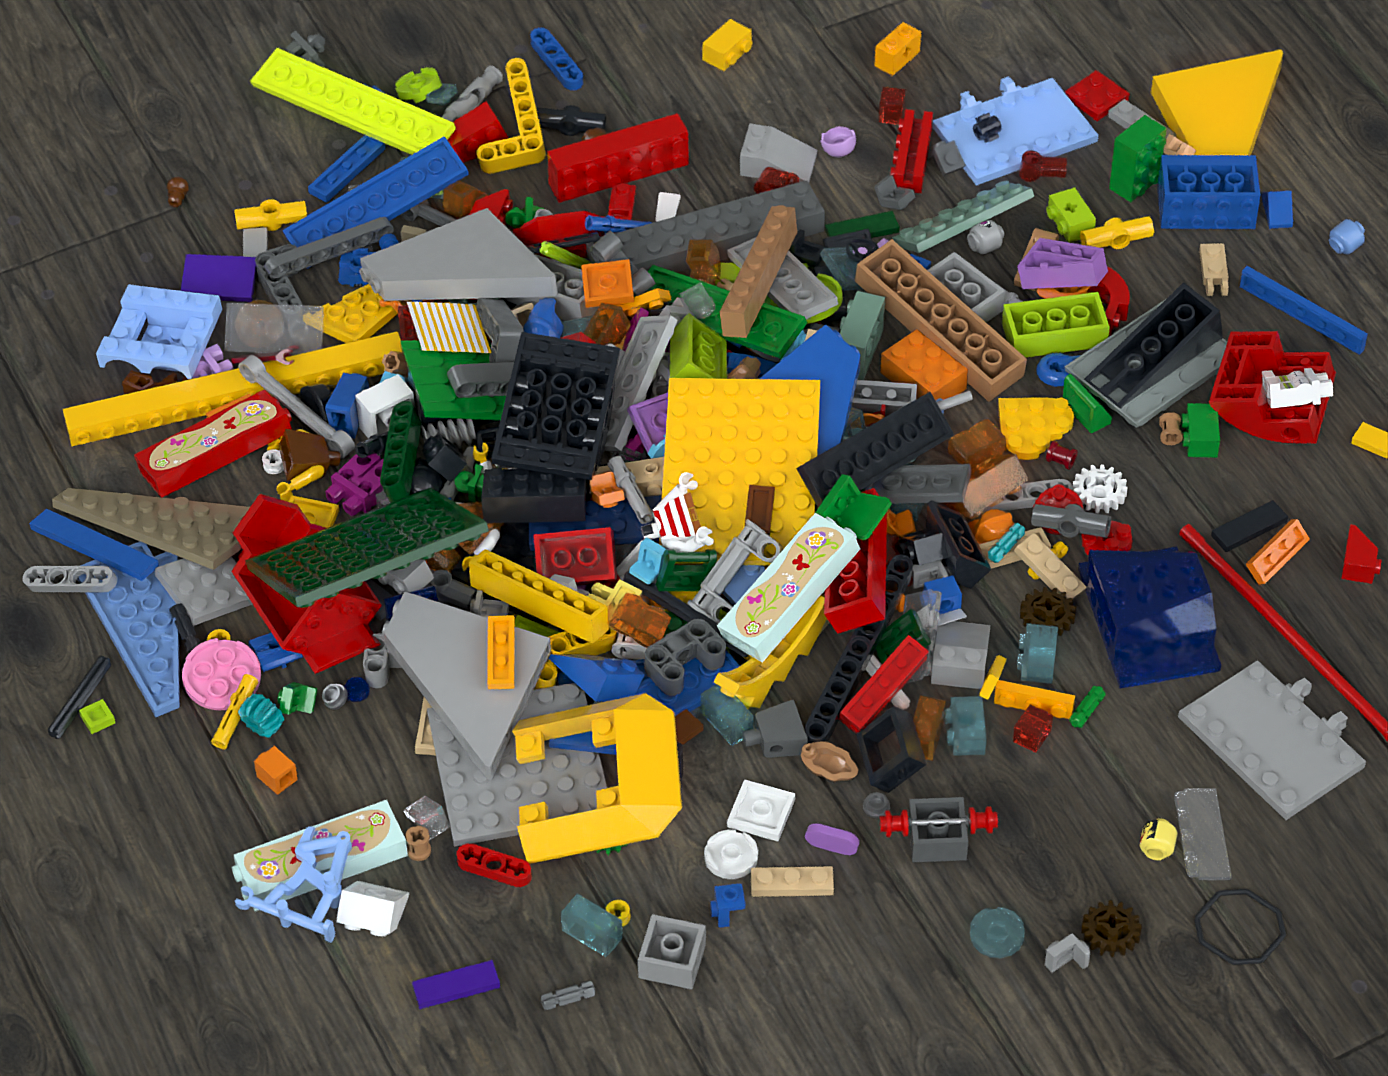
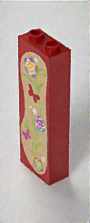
(213, 443)

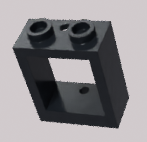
(902, 766)

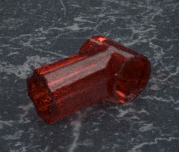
(1035, 165)

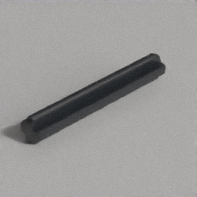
(79, 697)

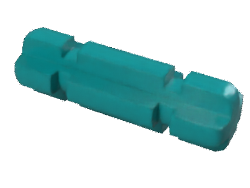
(1006, 542)

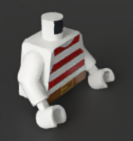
(677, 520)

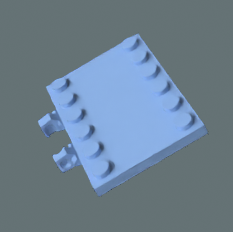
(1030, 118)

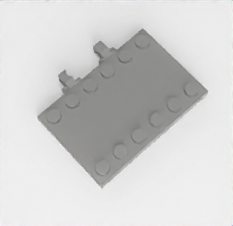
(1274, 738)

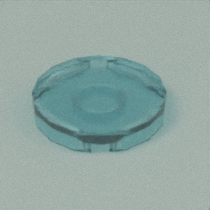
(997, 932)

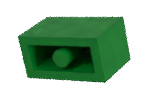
(1202, 430)

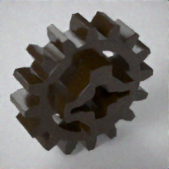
(1048, 610)
(1111, 928)

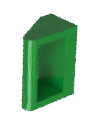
(1084, 405)

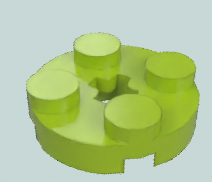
(419, 85)

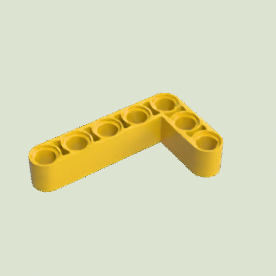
(521, 145)

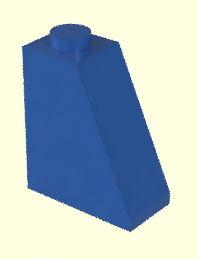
(342, 405)

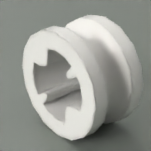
(268, 457)

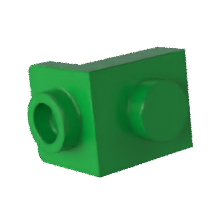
(297, 698)

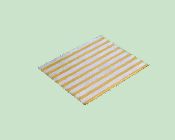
(448, 327)

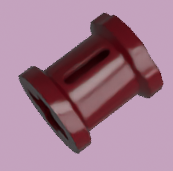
(1061, 455)

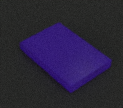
(224, 276)

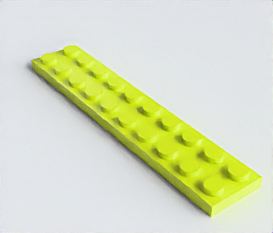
(350, 103)

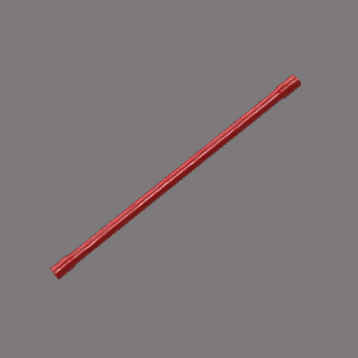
(1198, 543)

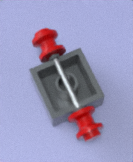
(938, 827)

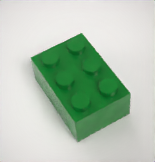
(1137, 158)

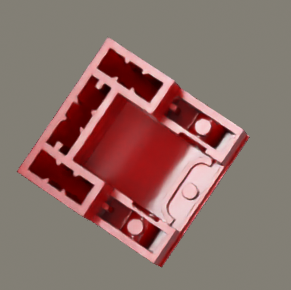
(1241, 396)

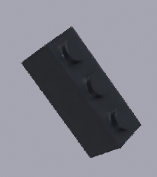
(964, 554)

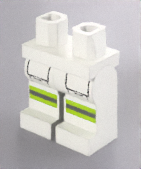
(1296, 388)

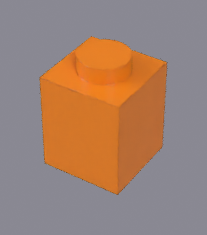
(275, 770)

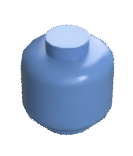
(1347, 236)

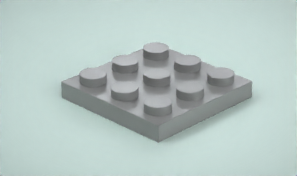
(203, 590)

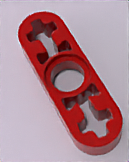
(487, 855)

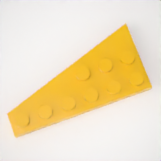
(357, 315)

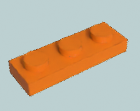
(1277, 551)

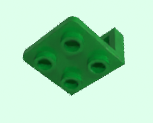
(853, 509)

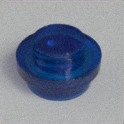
(357, 689)

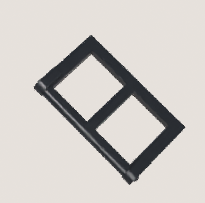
(567, 241)

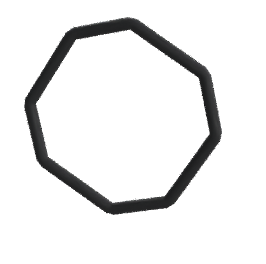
(1220, 953)

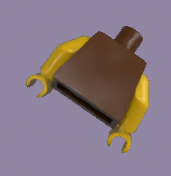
(303, 459)

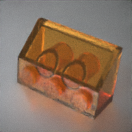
(989, 483)

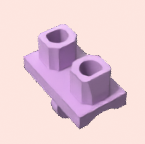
(208, 362)

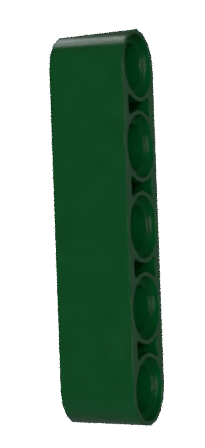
(400, 451)

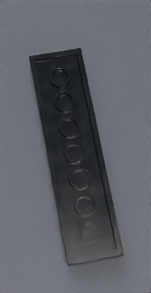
(878, 448)

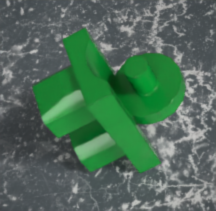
(517, 217)
(468, 483)

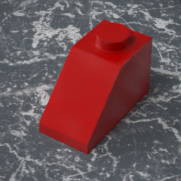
(1360, 557)

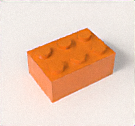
(924, 363)

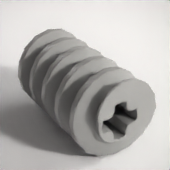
(452, 432)

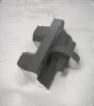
(310, 48)

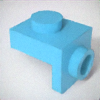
(649, 561)

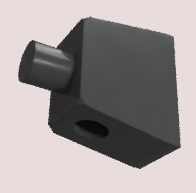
(777, 731)

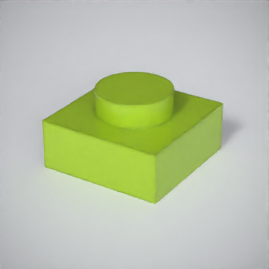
(97, 716)

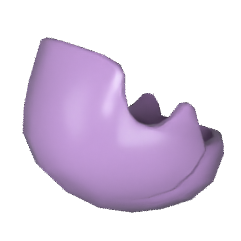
(838, 141)

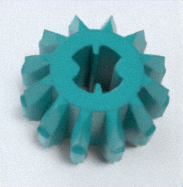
(261, 715)

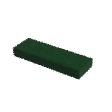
(878, 225)

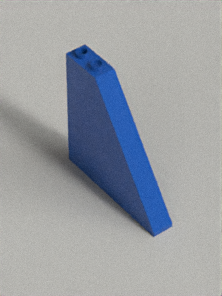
(837, 367)

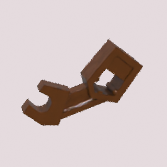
(137, 382)

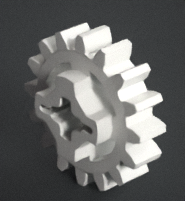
(1100, 488)

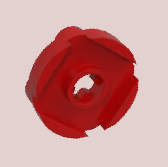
(1118, 539)

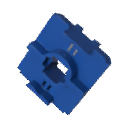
(350, 267)
(269, 657)

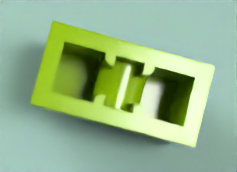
(1070, 214)

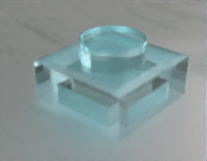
(442, 95)

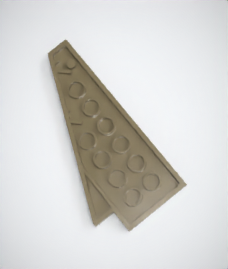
(178, 526)

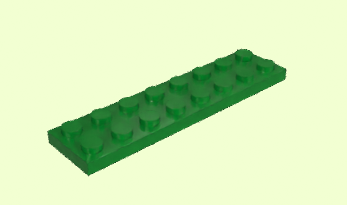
(771, 331)

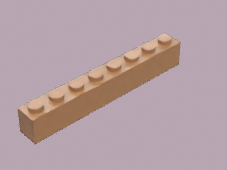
(758, 272)

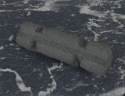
(567, 995)

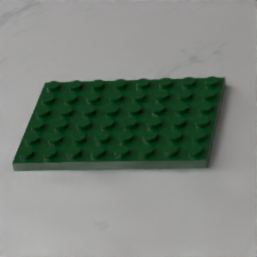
(366, 547)

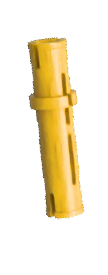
(231, 717)

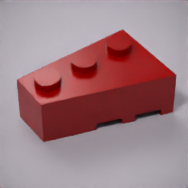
(474, 130)

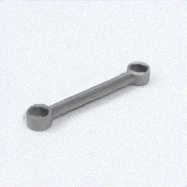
(255, 371)

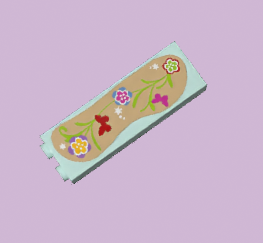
(789, 587)
(374, 842)

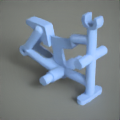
(327, 883)

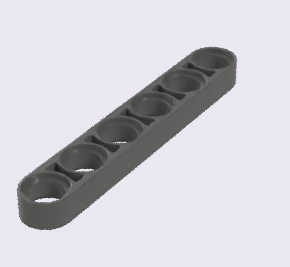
(328, 247)

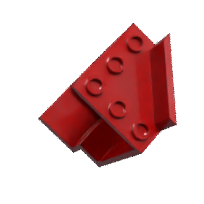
(323, 632)

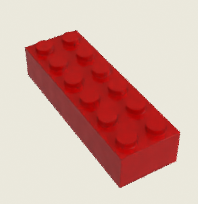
(618, 157)
(860, 588)

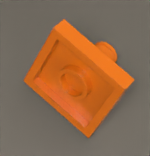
(607, 283)

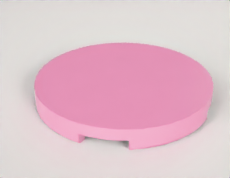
(216, 670)

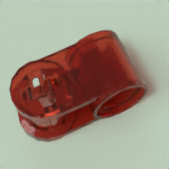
(772, 179)

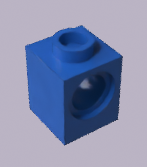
(950, 591)

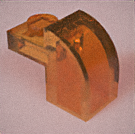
(460, 198)
(703, 261)

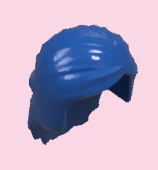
(544, 319)

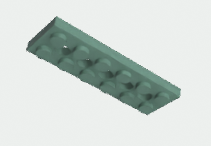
(962, 217)

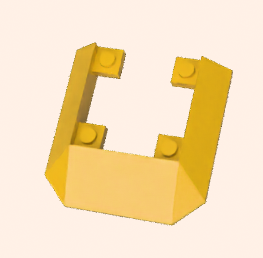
(647, 777)

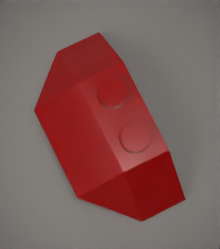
(556, 227)

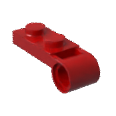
(622, 201)

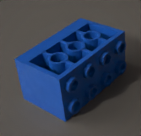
(1208, 192)

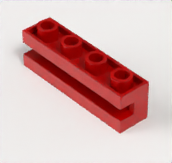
(912, 151)
(884, 685)

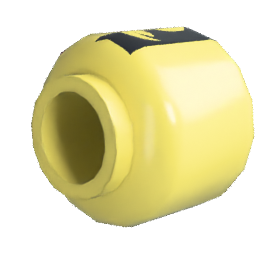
(1158, 839)

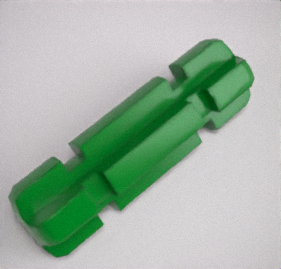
(1087, 706)

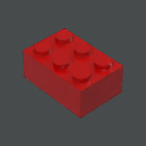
(577, 554)

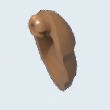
(828, 761)

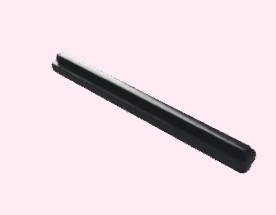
(675, 606)

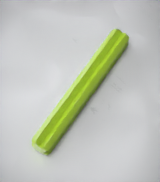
(562, 255)

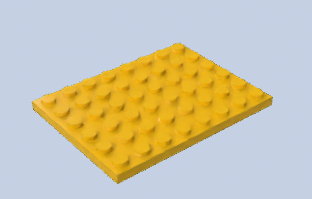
(741, 437)

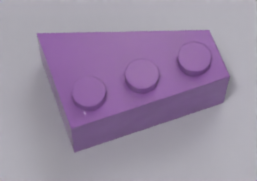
(1062, 265)

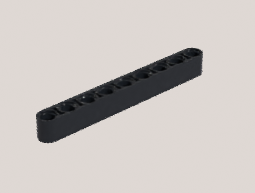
(854, 661)

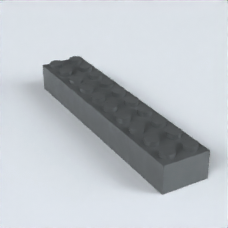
(726, 224)

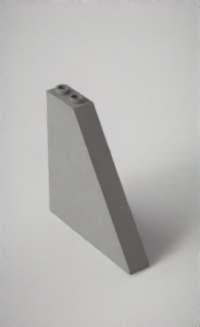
(459, 261)
(448, 663)

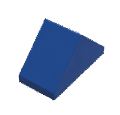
(1278, 208)

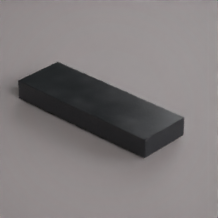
(1249, 526)

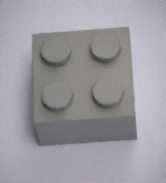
(672, 951)

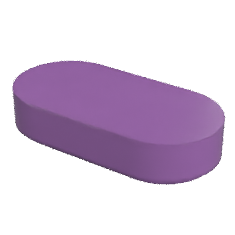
(832, 839)

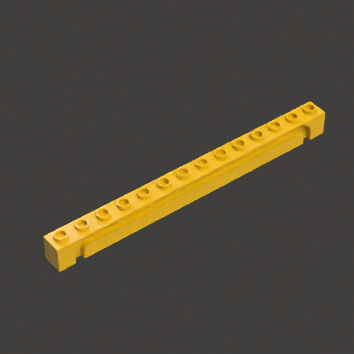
(202, 394)

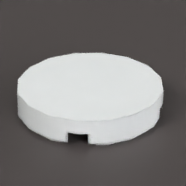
(731, 854)

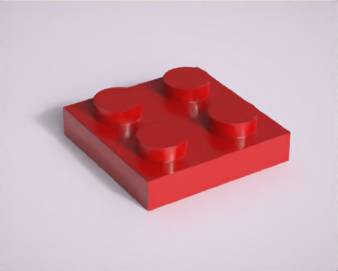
(1096, 95)

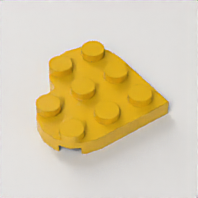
(1033, 424)

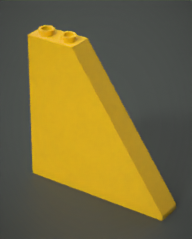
(1219, 104)

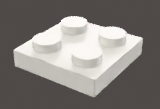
(761, 810)

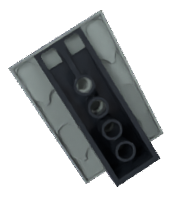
(1155, 357)

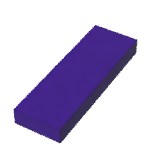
(455, 984)

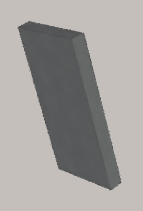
(925, 483)

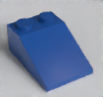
(600, 676)

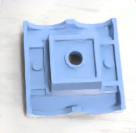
(176, 329)

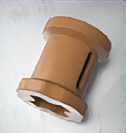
(1170, 426)
(418, 842)

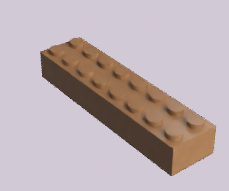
(930, 307)

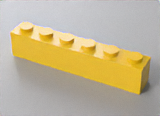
(539, 596)

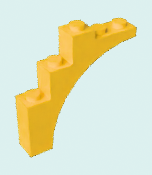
(754, 678)

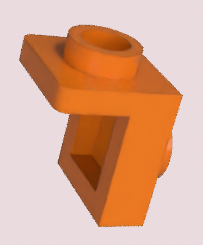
(605, 490)
(900, 523)

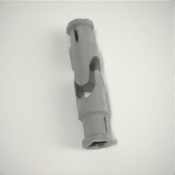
(480, 89)

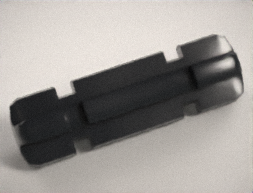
(184, 626)

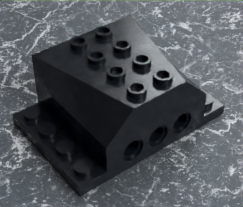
(557, 407)

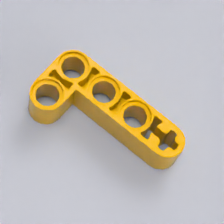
(571, 644)

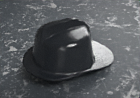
(316, 398)

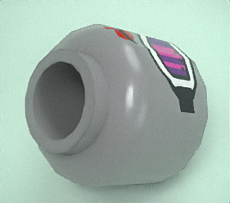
(985, 237)

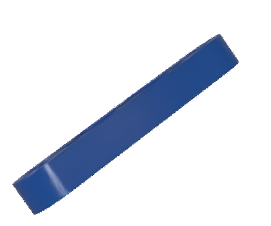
(559, 57)

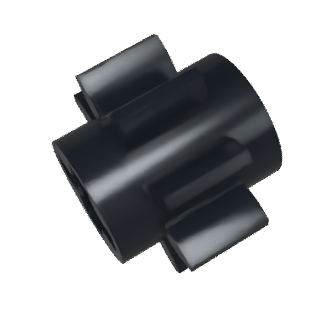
(987, 127)

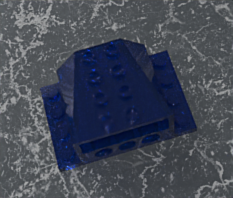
(1152, 613)

